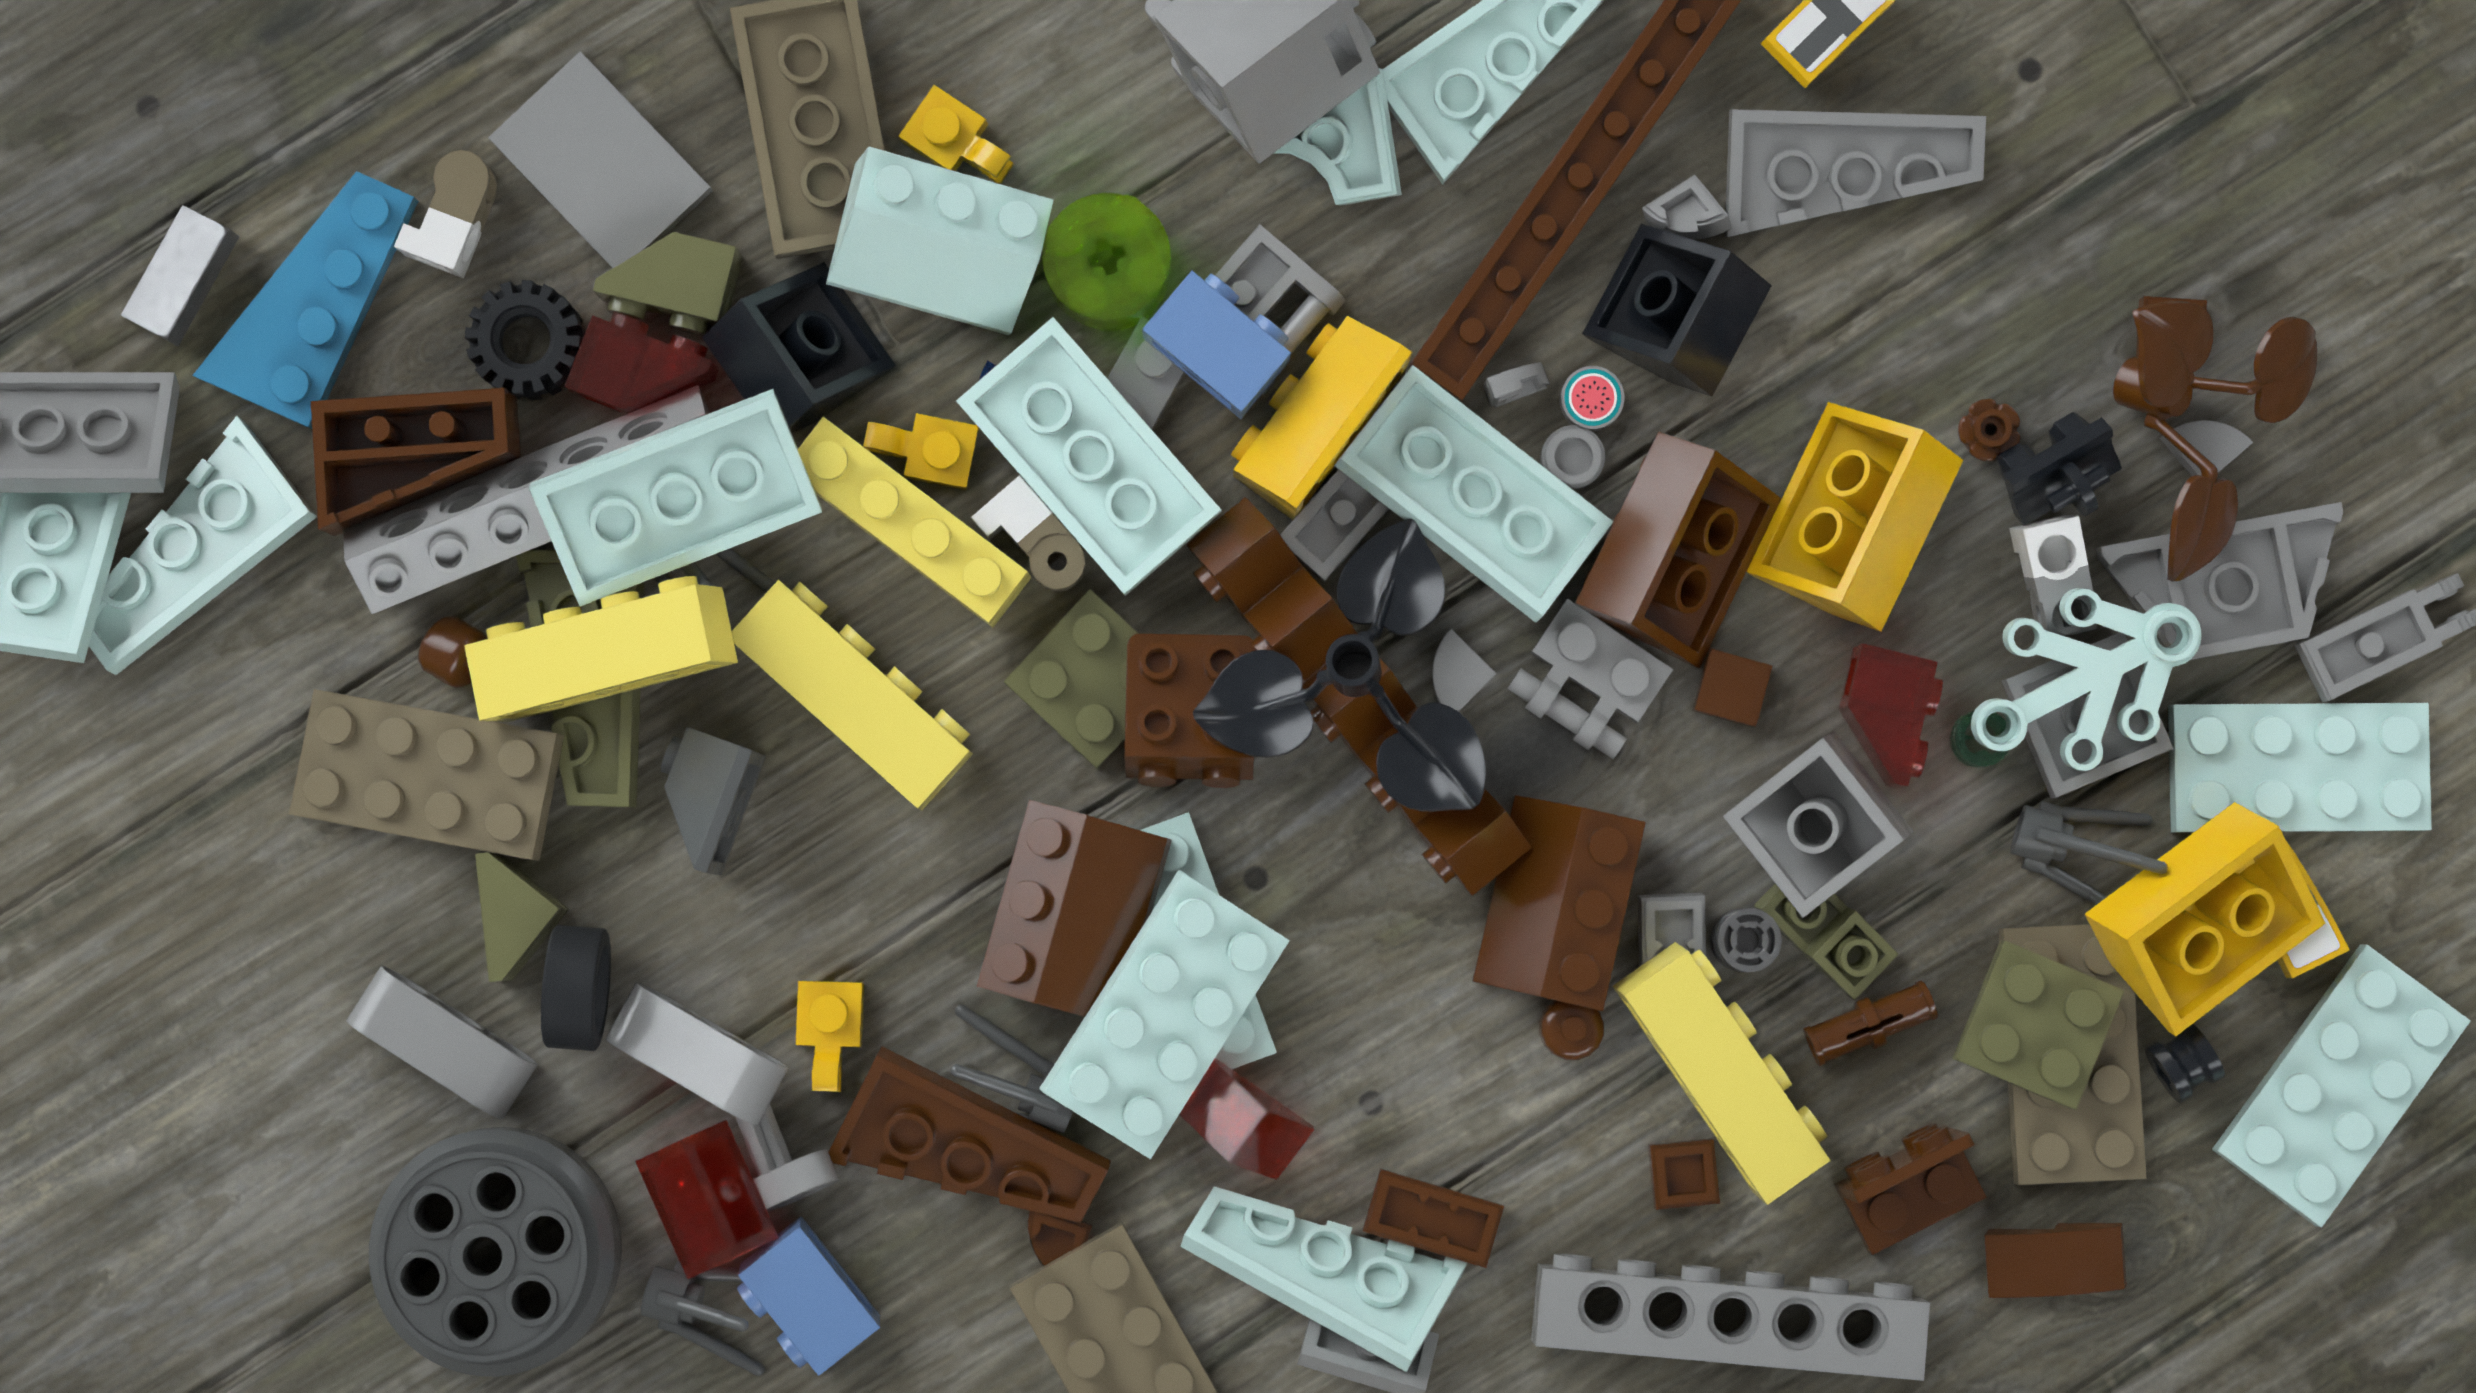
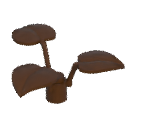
(2160, 382)

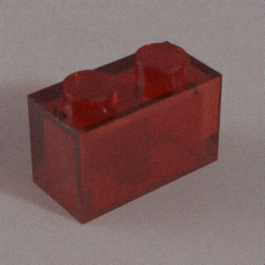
(706, 1199)

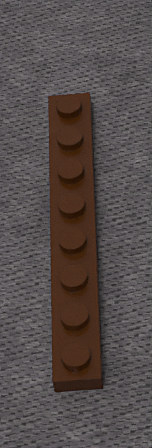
(1569, 191)

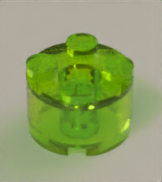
(1123, 228)

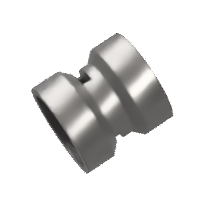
(1737, 934)

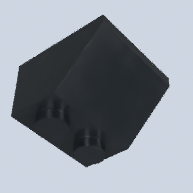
(1678, 308)
(802, 344)

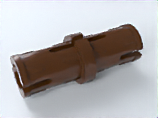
(1870, 1023)

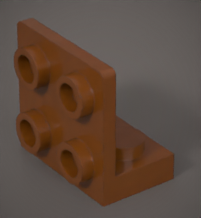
(1911, 1188)

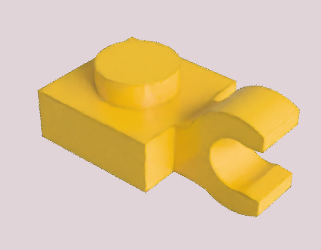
(951, 133)
(935, 450)
(829, 1020)

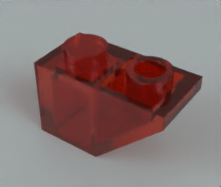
(630, 370)
(1886, 709)

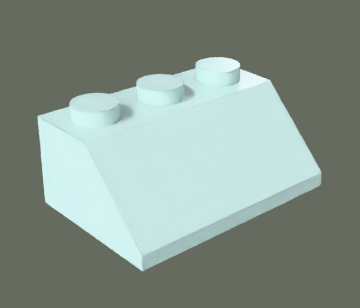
(938, 240)

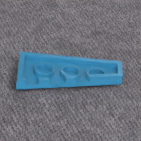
(311, 309)

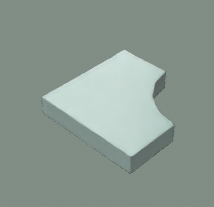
(1353, 146)

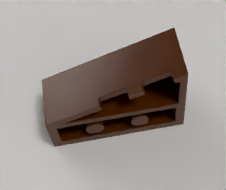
(404, 447)

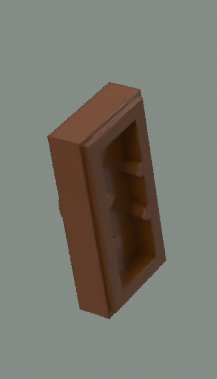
(1433, 1218)

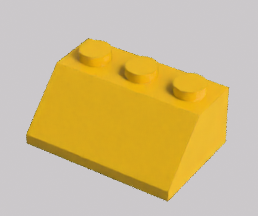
(1319, 414)
(1855, 515)
(2210, 920)

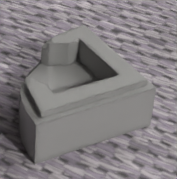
(1688, 211)
(1515, 384)
(2213, 439)
(1458, 672)

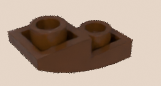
(2056, 1260)

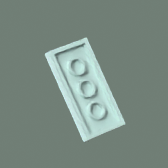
(1089, 456)
(1474, 493)
(675, 497)
(2302, 765)
(1164, 1014)
(2341, 1085)

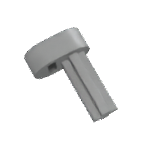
(780, 1178)

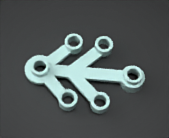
(2096, 674)

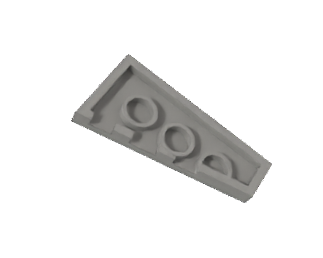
(1825, 163)

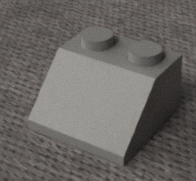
(1818, 823)

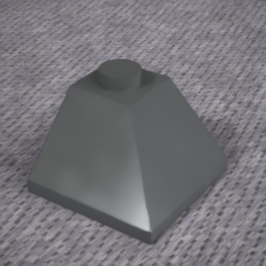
(709, 794)

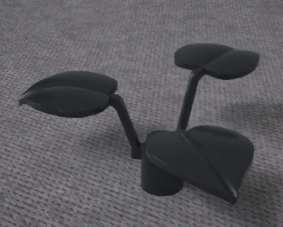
(1260, 696)

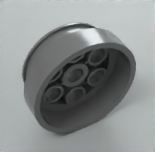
(547, 1183)

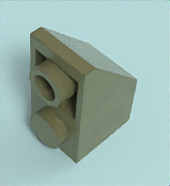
(675, 278)

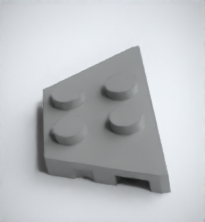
(2250, 593)

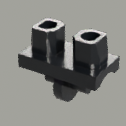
(2063, 473)

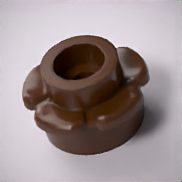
(1972, 429)

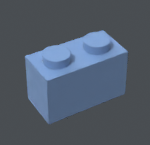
(1218, 342)
(807, 1298)

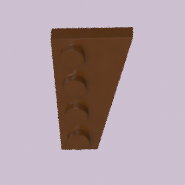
(946, 1134)

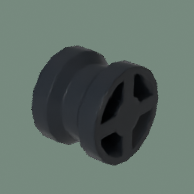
(2185, 1063)

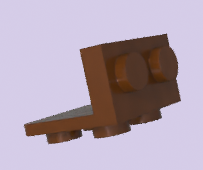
(1163, 687)

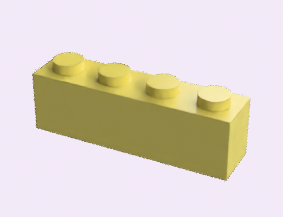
(911, 523)
(601, 651)
(850, 694)
(1722, 1072)

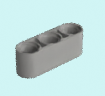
(441, 1042)
(696, 1053)

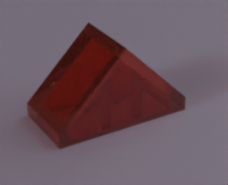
(1245, 1122)

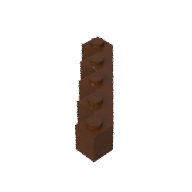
(1296, 617)

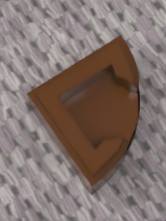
(1055, 1236)

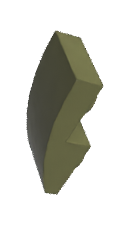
(1832, 939)

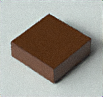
(1732, 688)
(1684, 1173)

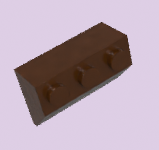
(1679, 548)
(1560, 904)
(1070, 907)

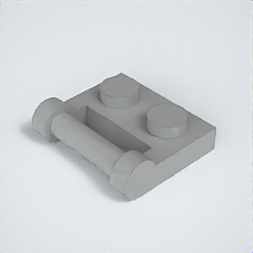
(1263, 274)

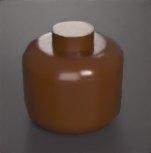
(444, 652)
(1571, 1030)

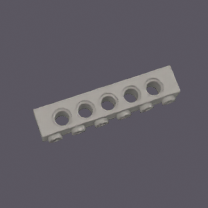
(487, 514)
(1891, 1351)

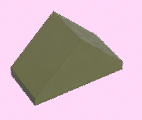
(514, 915)

